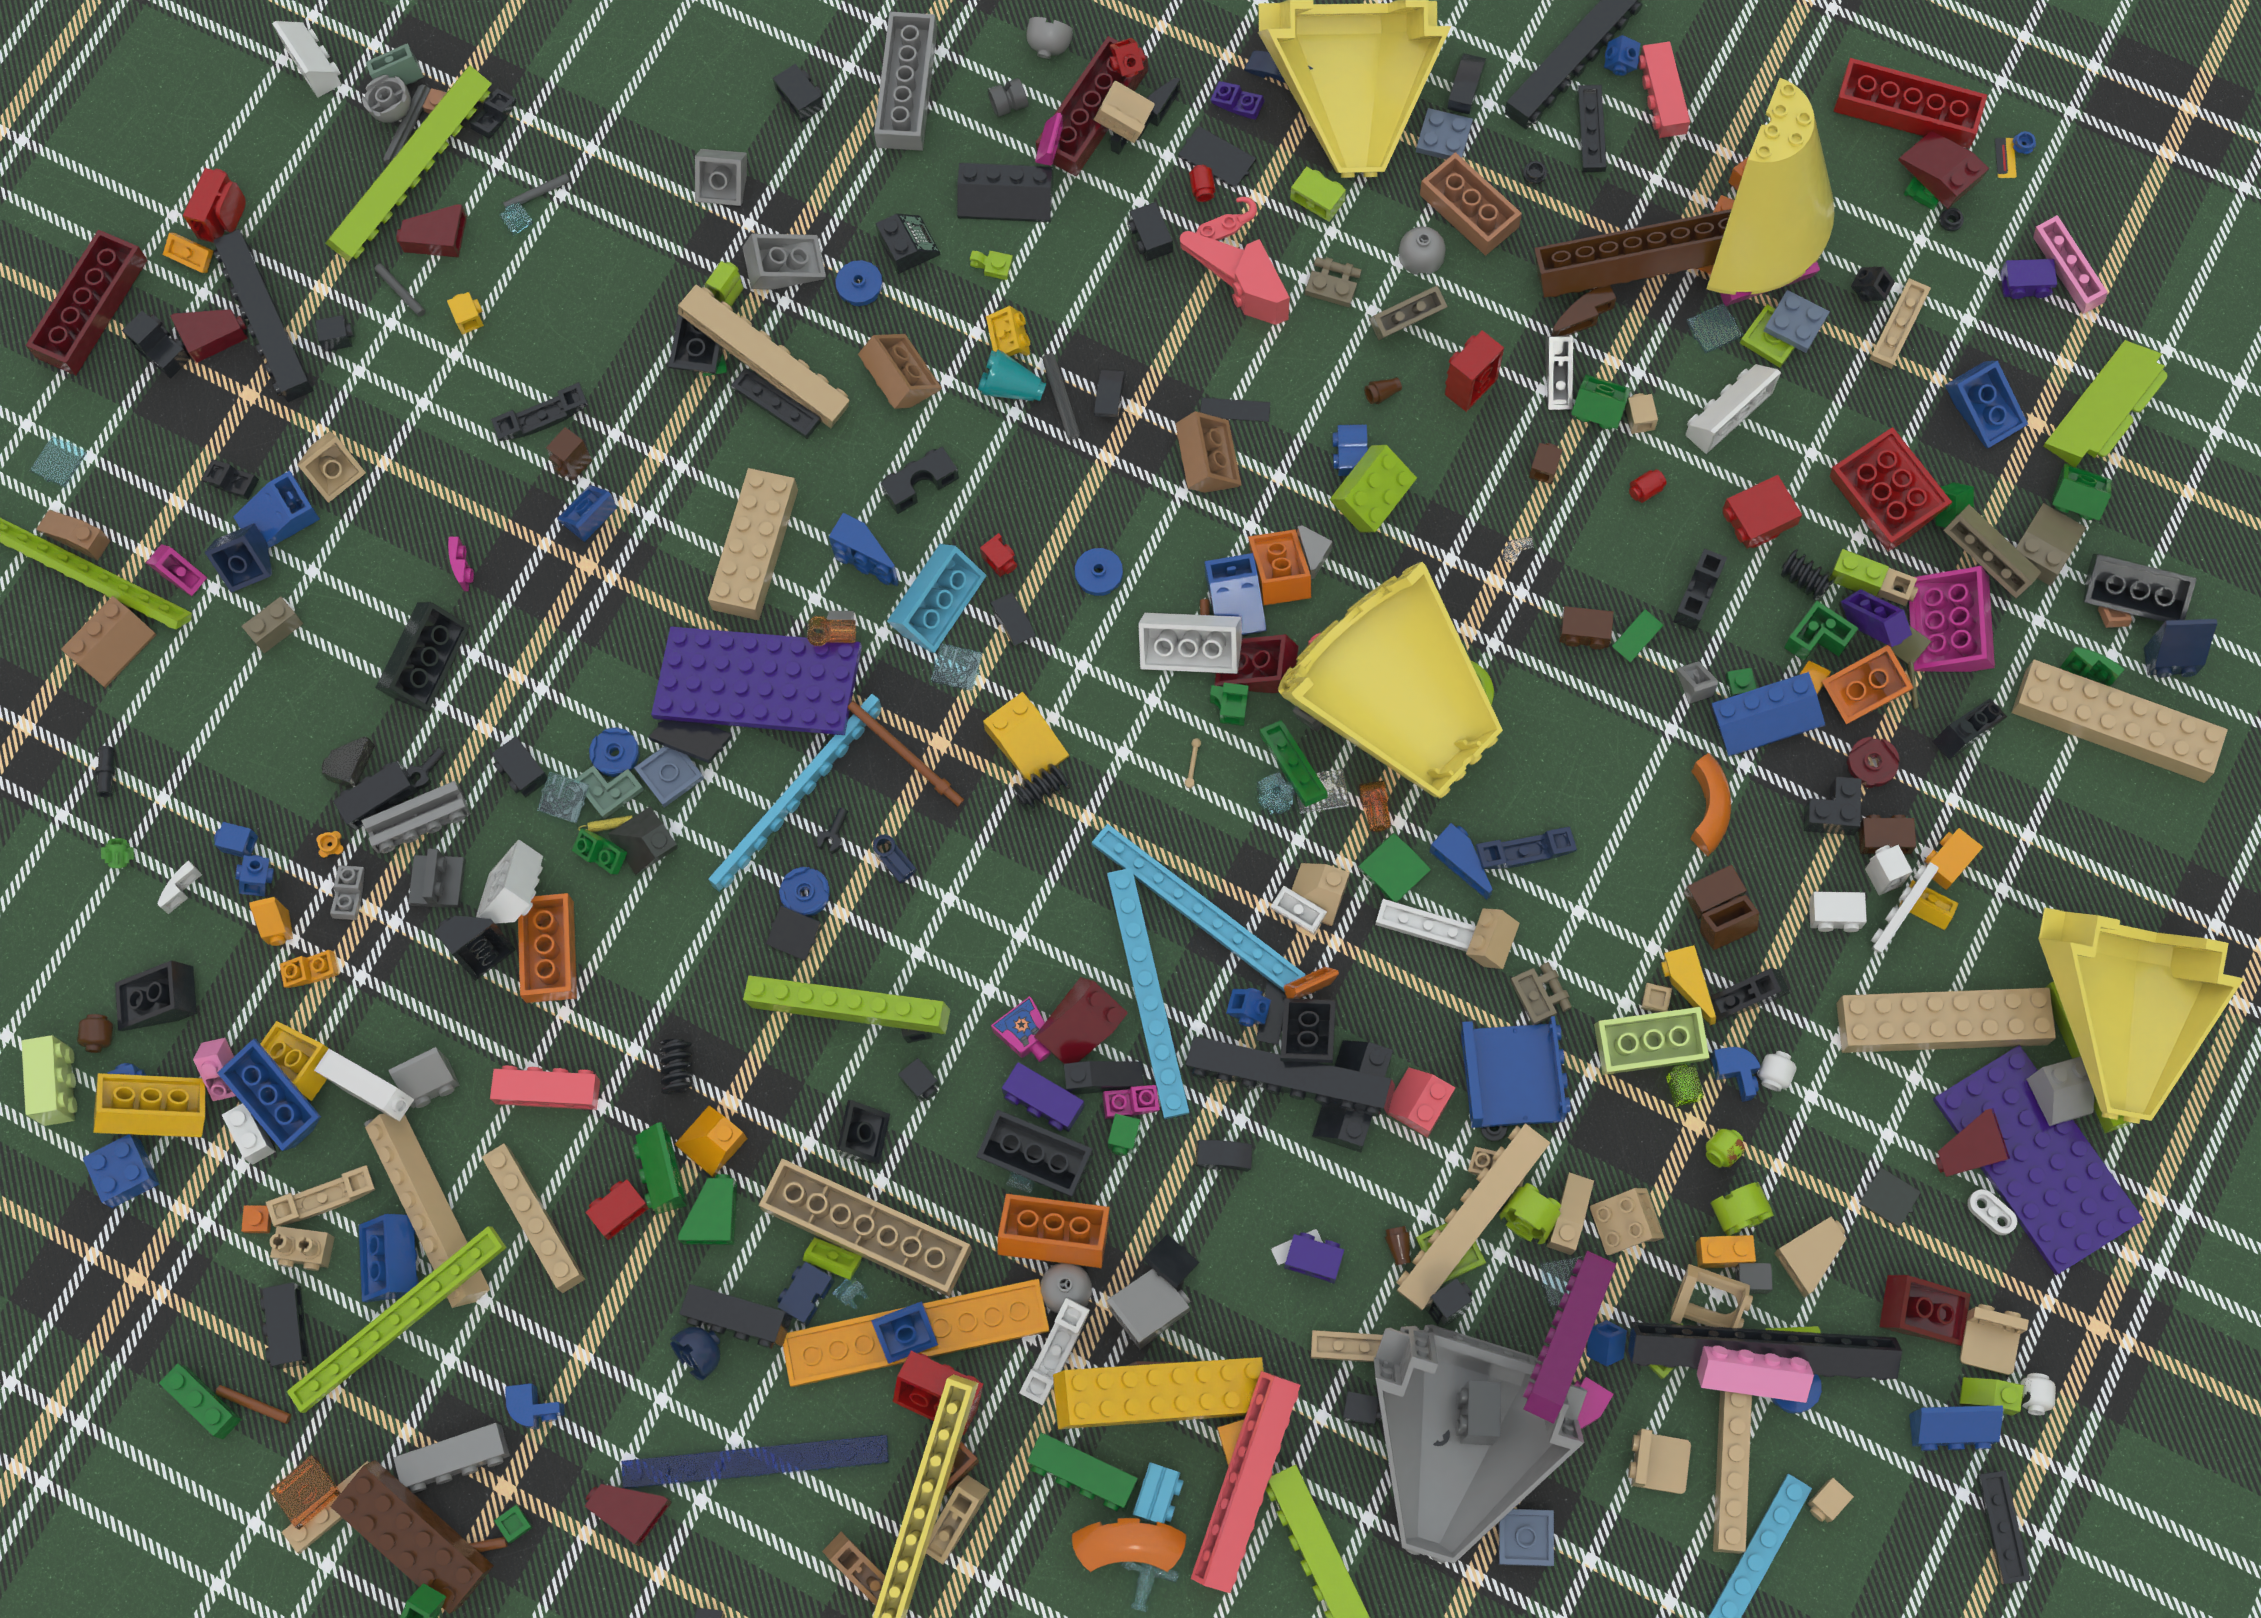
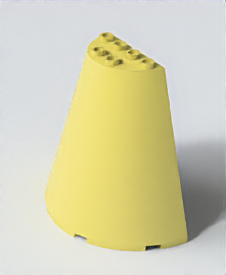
(1781, 205)
(1398, 684)

